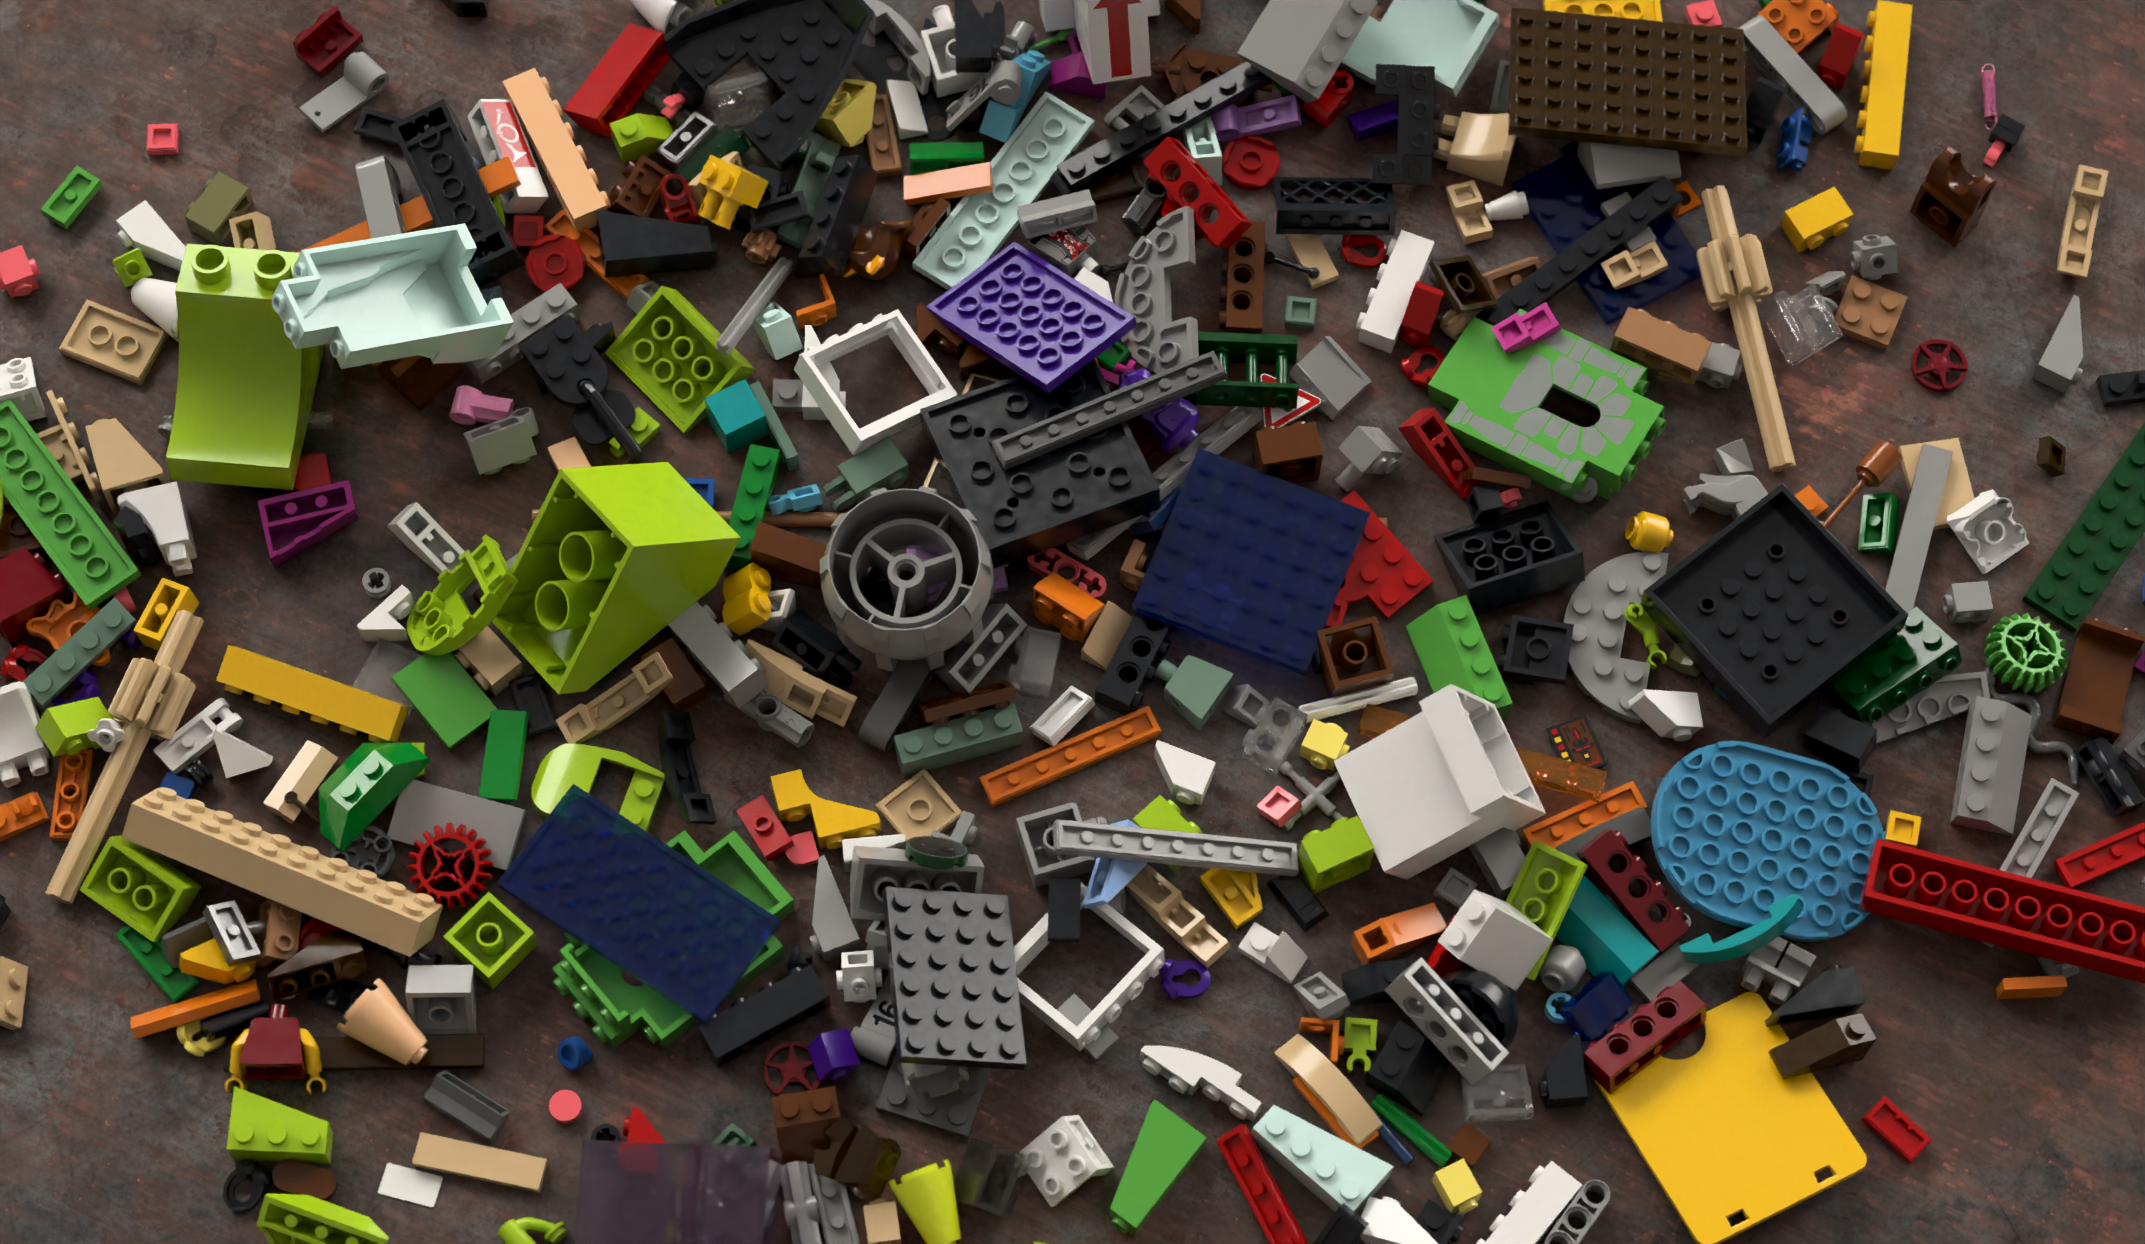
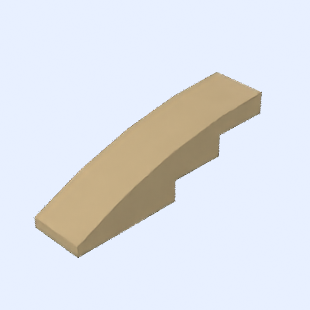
(1177, 916)

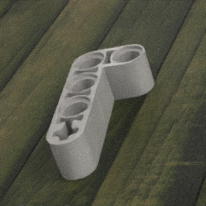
(379, 192)

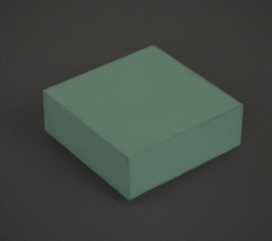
(1300, 312)

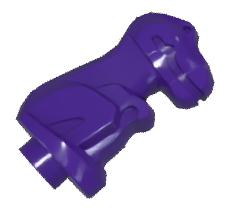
(1172, 421)

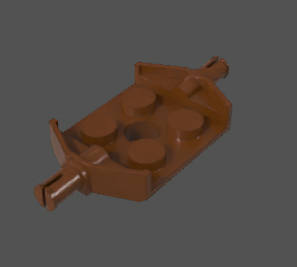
(1188, 67)

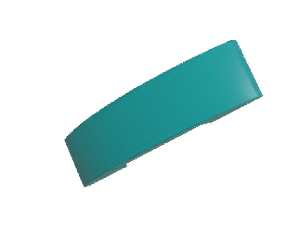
(1746, 941)

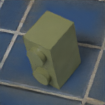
(219, 202)

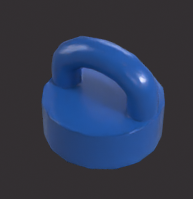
(574, 1053)

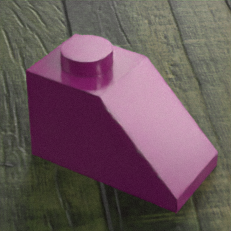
(1072, 76)

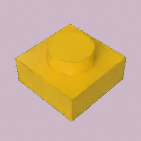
(1903, 828)

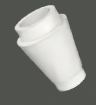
(1507, 207)

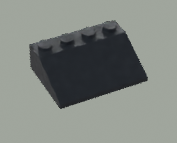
(1511, 557)

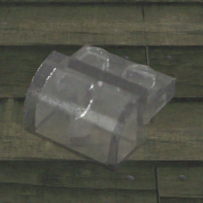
(1498, 1096)

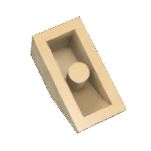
(252, 231)

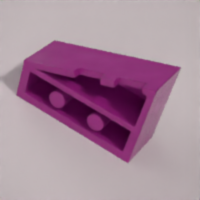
(305, 518)

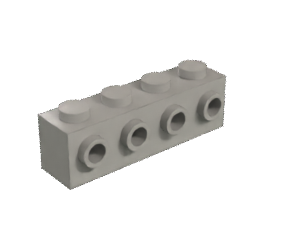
(527, 322)
(718, 655)

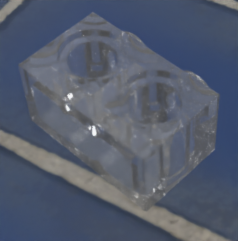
(1280, 738)

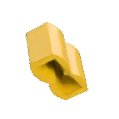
(746, 599)

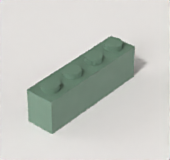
(958, 740)

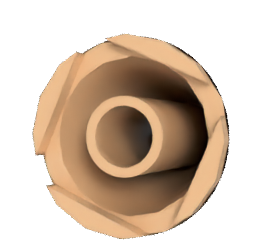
(384, 1025)

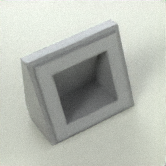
(1828, 282)
(641, 295)
(1245, 704)

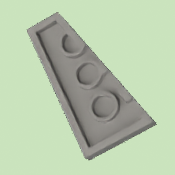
(1939, 702)

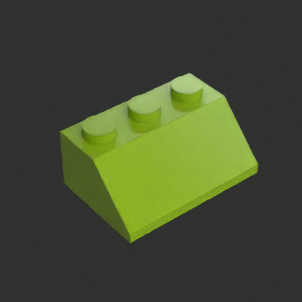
(139, 887)

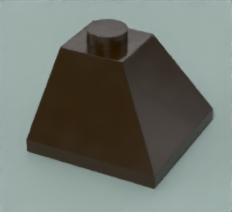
(1462, 284)

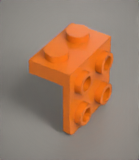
(1800, 20)

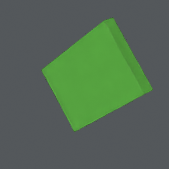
(444, 697)

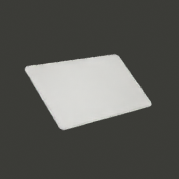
(410, 1185)

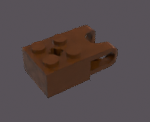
(1952, 197)

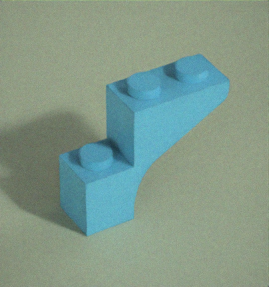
(1003, 119)

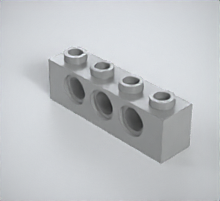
(1446, 1021)

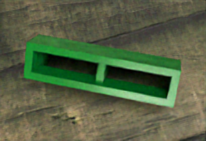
(942, 156)

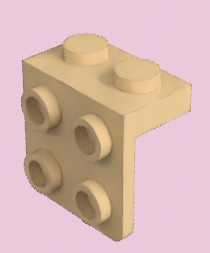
(12, 992)

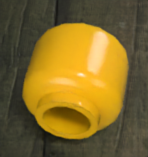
(1648, 532)

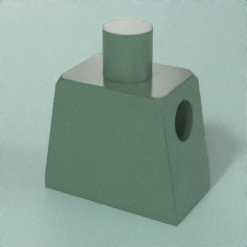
(1194, 688)

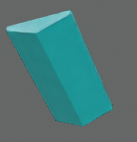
(1604, 935)

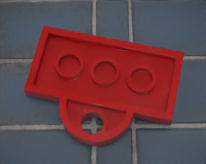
(1381, 568)

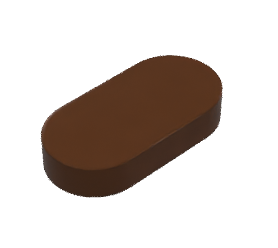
(304, 1179)

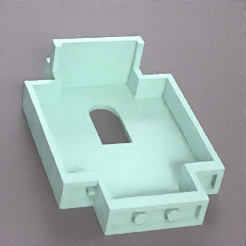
(1424, 34)

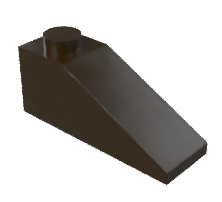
(1825, 1047)

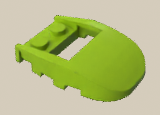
(441, 618)
(579, 766)

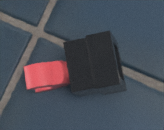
(683, 94)
(2004, 137)
(1487, 502)

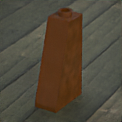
(789, 556)

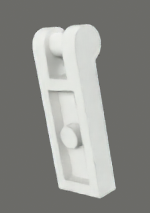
(196, 736)

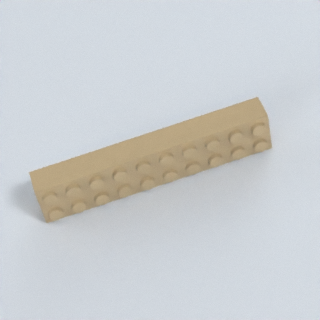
(283, 870)

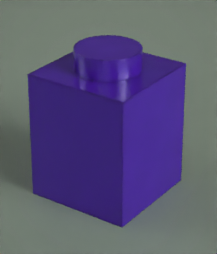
(833, 1055)

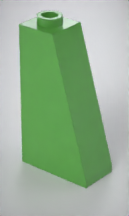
(1156, 1164)

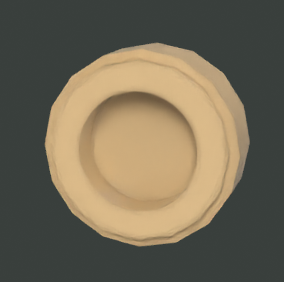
(1454, 324)

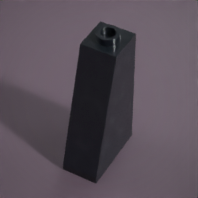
(651, 245)

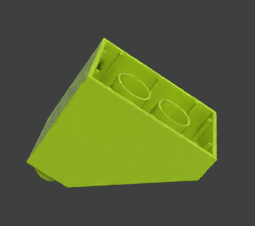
(610, 568)

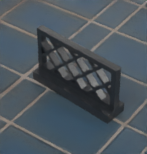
(1328, 217)

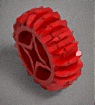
(462, 856)

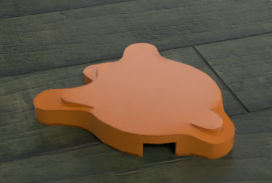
(63, 622)

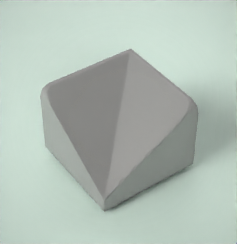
(1733, 459)

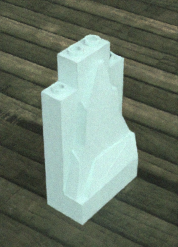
(392, 300)

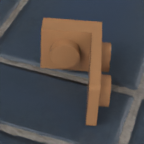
(1132, 569)

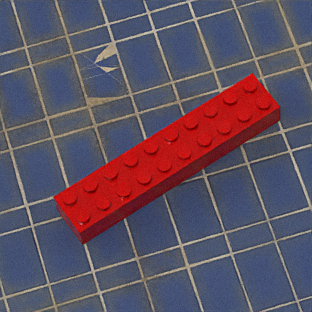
(2005, 910)

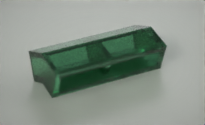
(719, 145)

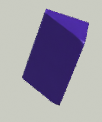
(1373, 120)

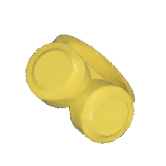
(198, 1048)

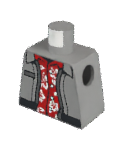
(1067, 249)

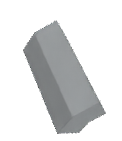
(1057, 214)

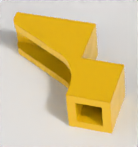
(830, 819)

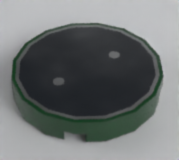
(936, 852)

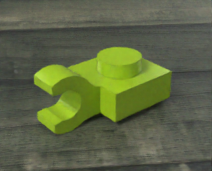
(642, 431)

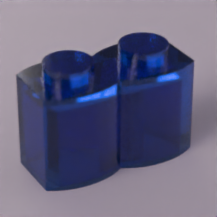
(1596, 1007)

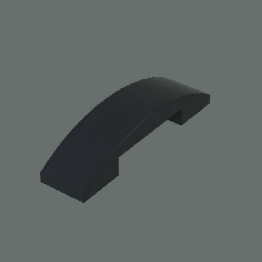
(678, 766)

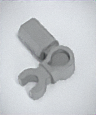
(1016, 42)

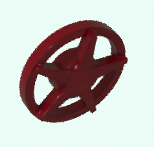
(1939, 365)
(792, 1069)

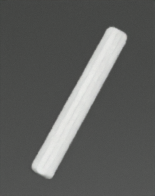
(1360, 698)

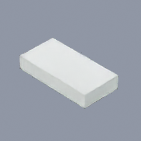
(1062, 716)

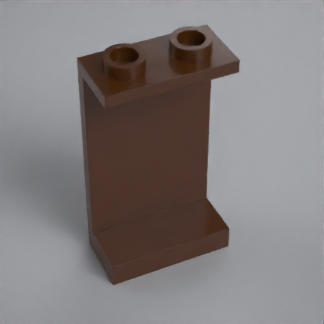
(2098, 680)

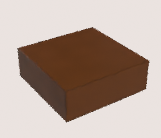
(1468, 1144)

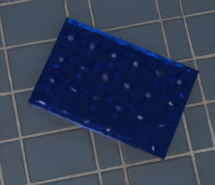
(1568, 207)

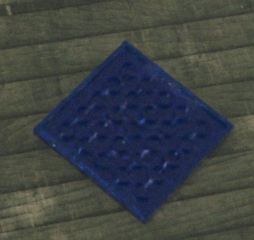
(1251, 561)

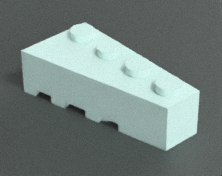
(1320, 1160)

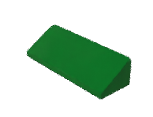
(504, 755)

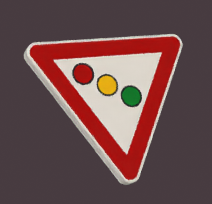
(1283, 416)

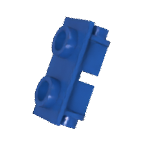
(1794, 130)

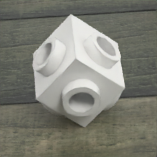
(858, 976)

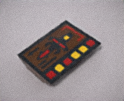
(1577, 743)

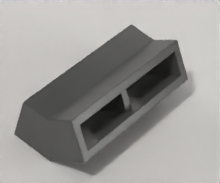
(467, 1106)

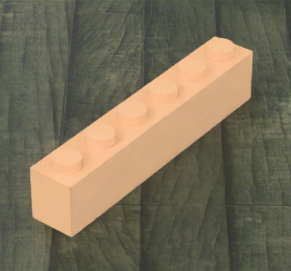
(555, 148)

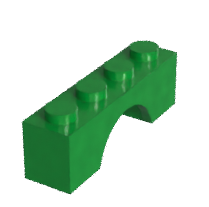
(752, 497)

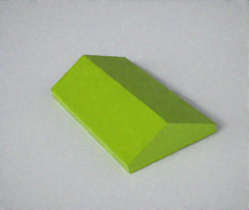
(1545, 890)

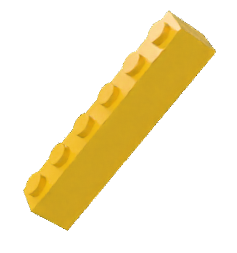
(1884, 84)
(313, 694)

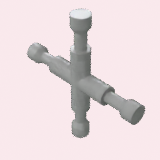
(1314, 795)

